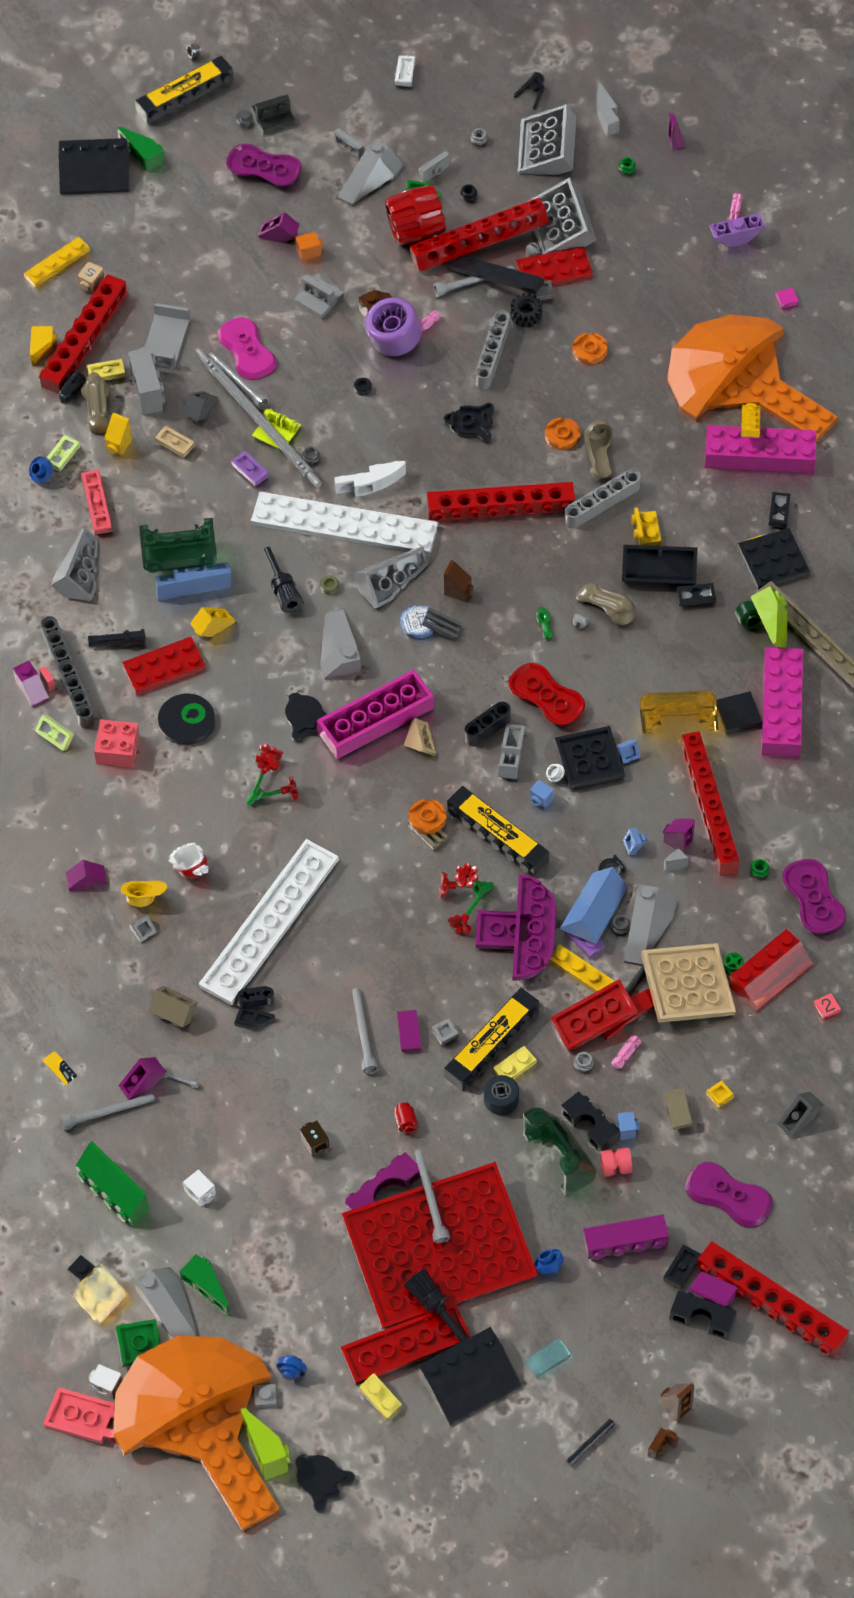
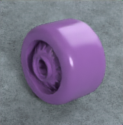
(393, 326)

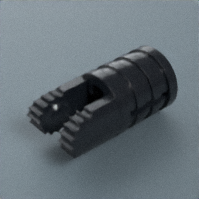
(71, 386)

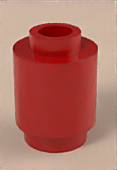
(405, 1118)

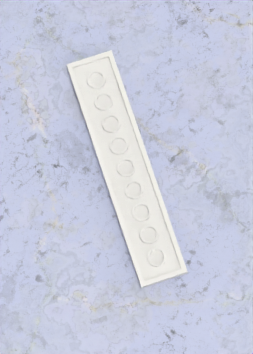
(343, 523)
(268, 922)

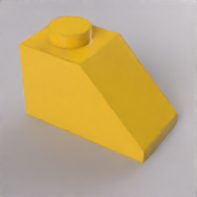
(41, 343)
(118, 435)
(211, 621)

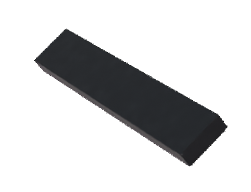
(496, 273)

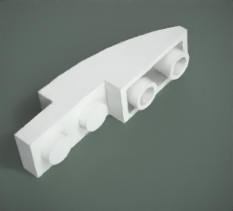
(377, 478)

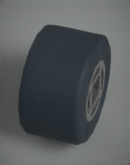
(506, 1100)

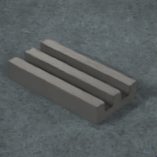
(442, 621)

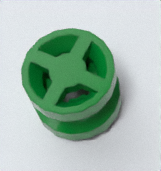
(732, 959)

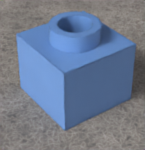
(541, 794)
(627, 1125)

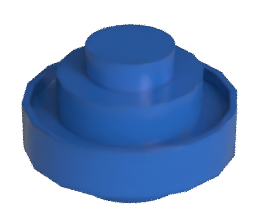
(40, 470)
(549, 1261)
(291, 1367)

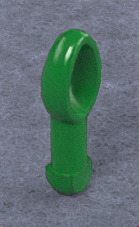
(543, 618)

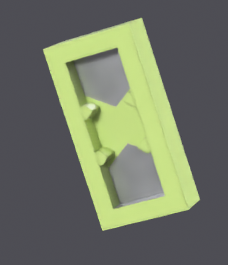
(63, 452)
(54, 732)

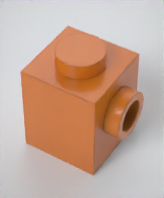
(308, 246)

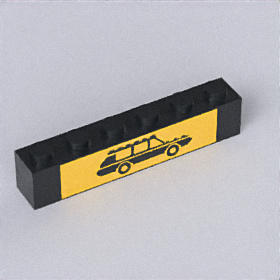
(184, 89)
(498, 831)
(491, 1039)

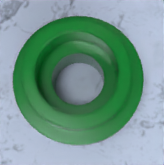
(627, 165)
(759, 863)

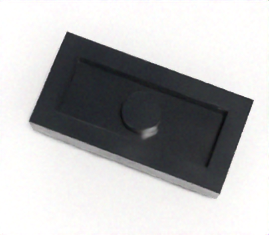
(681, 1267)

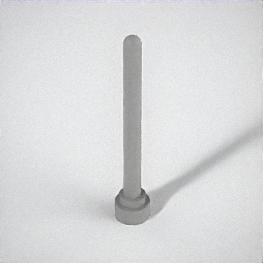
(442, 288)
(259, 400)
(369, 1063)
(69, 1121)
(440, 1233)

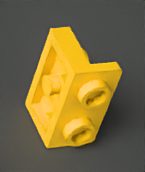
(647, 528)

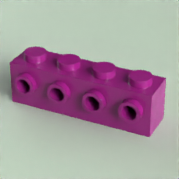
(625, 1237)

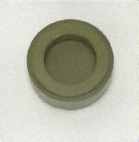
(329, 585)

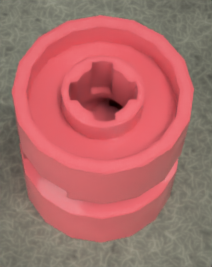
(616, 1162)

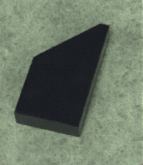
(252, 1018)

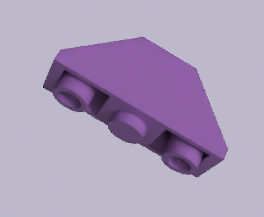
(738, 230)

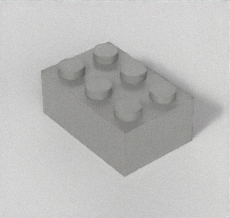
(146, 380)

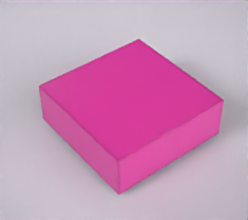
(787, 298)

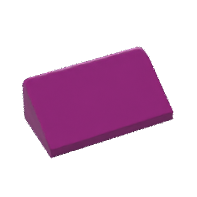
(713, 1289)

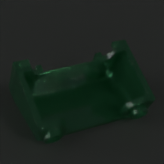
(178, 548)
(574, 1164)

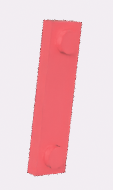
(96, 502)

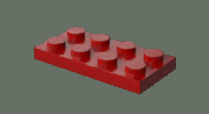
(558, 266)
(163, 665)
(594, 1015)

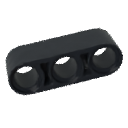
(483, 731)

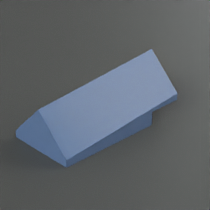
(193, 581)
(596, 905)

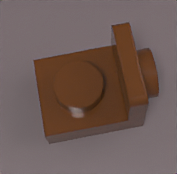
(660, 1442)

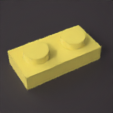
(108, 370)
(515, 1063)
(379, 1396)

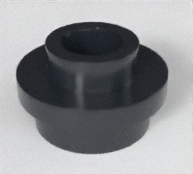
(468, 192)

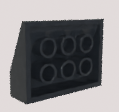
(94, 166)
(469, 1376)

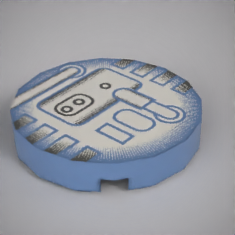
(411, 622)

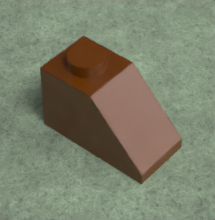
(369, 299)
(457, 582)

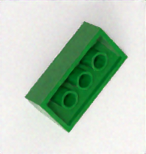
(112, 1184)

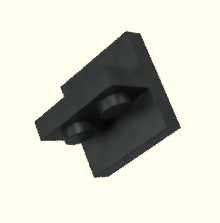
(274, 114)

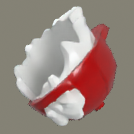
(189, 861)

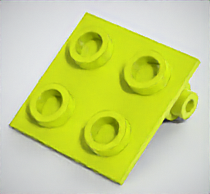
(286, 427)

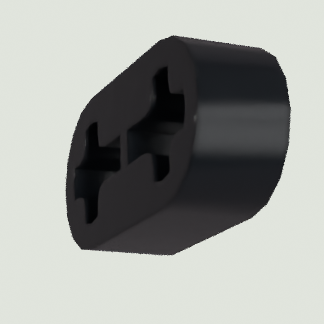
(255, 997)

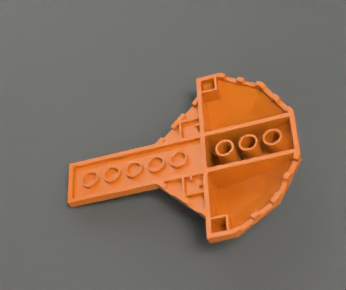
(736, 364)
(190, 1404)

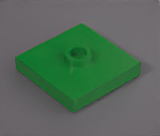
(136, 1339)

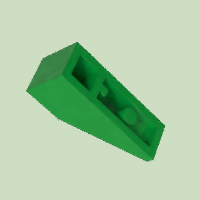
(143, 148)
(202, 1278)

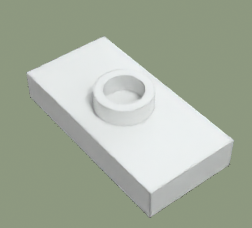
(405, 71)

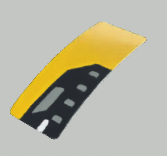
(59, 1067)

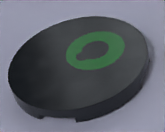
(186, 718)

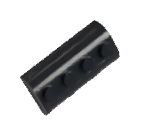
(659, 564)

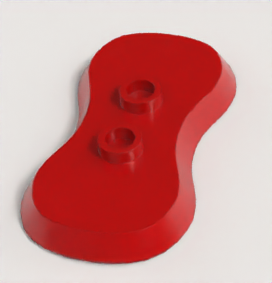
(556, 702)

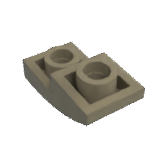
(678, 1108)

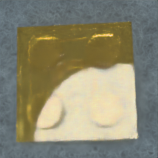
(99, 1293)

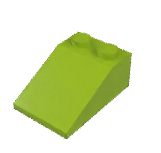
(773, 614)
(267, 1446)

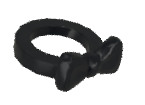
(615, 859)

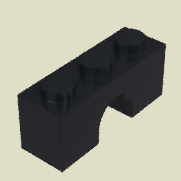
(579, 1110)
(688, 1306)

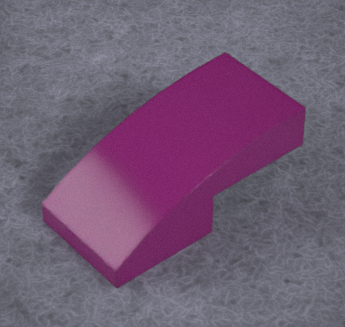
(408, 1030)

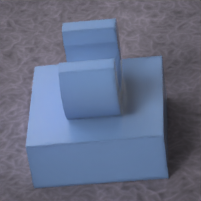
(628, 751)
(634, 841)

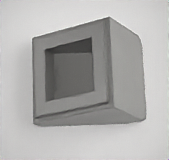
(675, 860)
(143, 928)

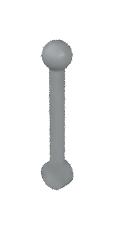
(194, 1084)

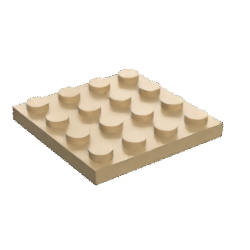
(688, 982)

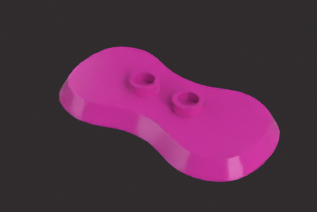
(250, 356)

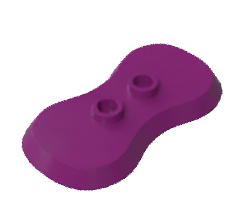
(252, 161)
(818, 907)
(743, 1202)

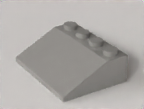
(547, 142)
(567, 219)

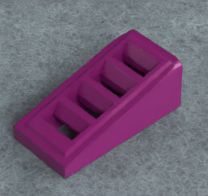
(674, 133)

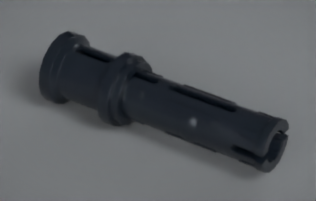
(126, 638)

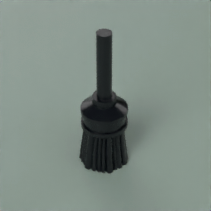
(283, 586)
(432, 1299)

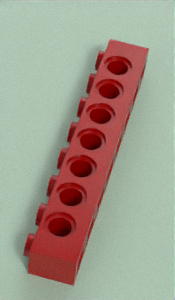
(479, 234)
(85, 328)
(485, 501)
(709, 803)
(784, 1299)

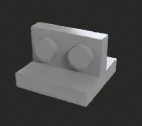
(317, 296)

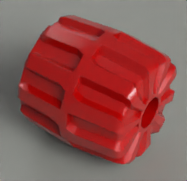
(415, 215)

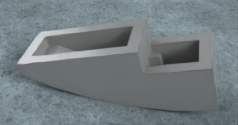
(607, 112)
(511, 751)

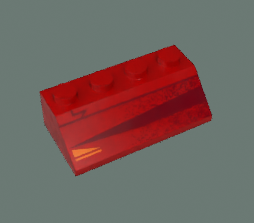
(770, 970)

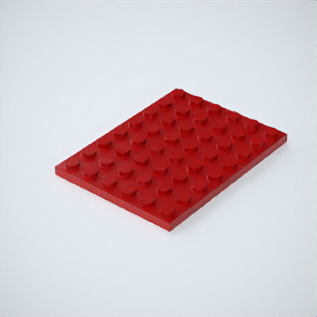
(396, 1242)

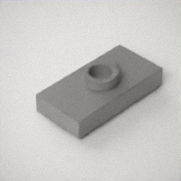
(348, 143)
(434, 166)

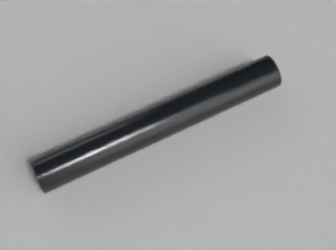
(590, 1442)

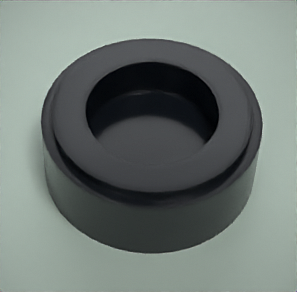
(362, 386)

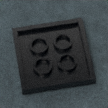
(773, 558)
(589, 757)

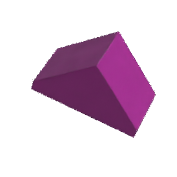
(85, 875)

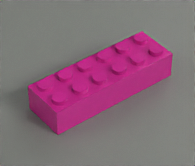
(772, 451)
(782, 702)
(375, 714)

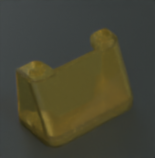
(682, 703)

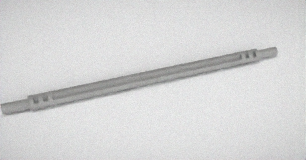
(299, 463)

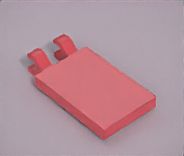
(81, 1416)

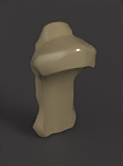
(95, 393)
(597, 439)
(616, 605)

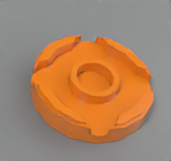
(589, 348)
(562, 433)
(427, 816)

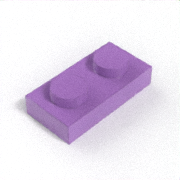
(250, 468)
(588, 948)

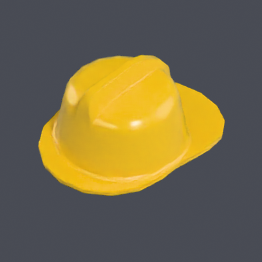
(142, 893)

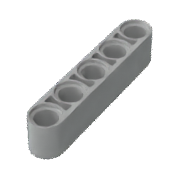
(492, 349)
(612, 492)

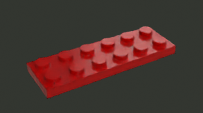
(402, 1345)

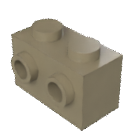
(173, 1006)

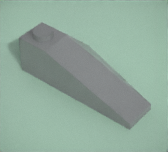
(373, 169)
(77, 571)
(385, 579)
(339, 648)
(650, 918)
(167, 1301)

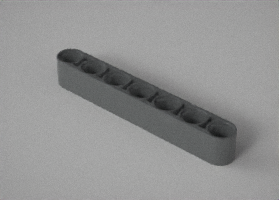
(70, 678)

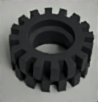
(526, 302)

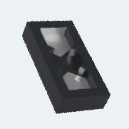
(779, 509)
(696, 594)

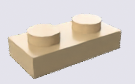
(174, 441)

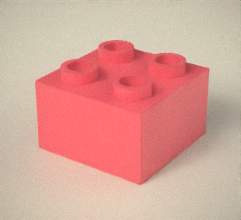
(116, 743)

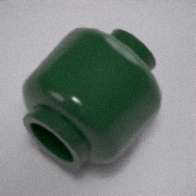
(747, 614)

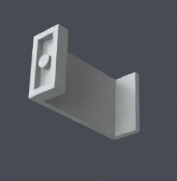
(167, 334)

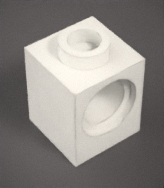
(199, 1188)
(105, 1381)

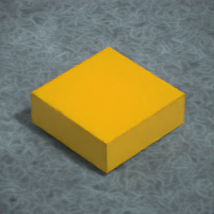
(719, 1094)

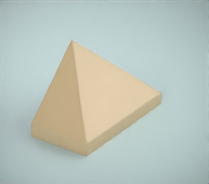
(420, 737)

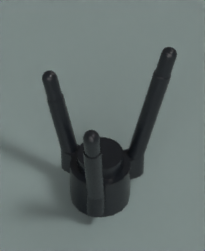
(534, 82)

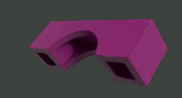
(401, 1172)

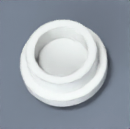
(555, 772)

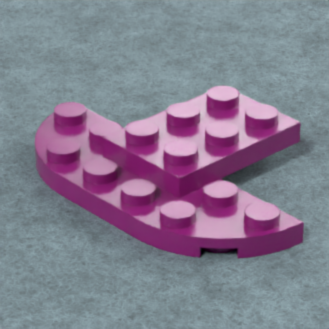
(526, 932)

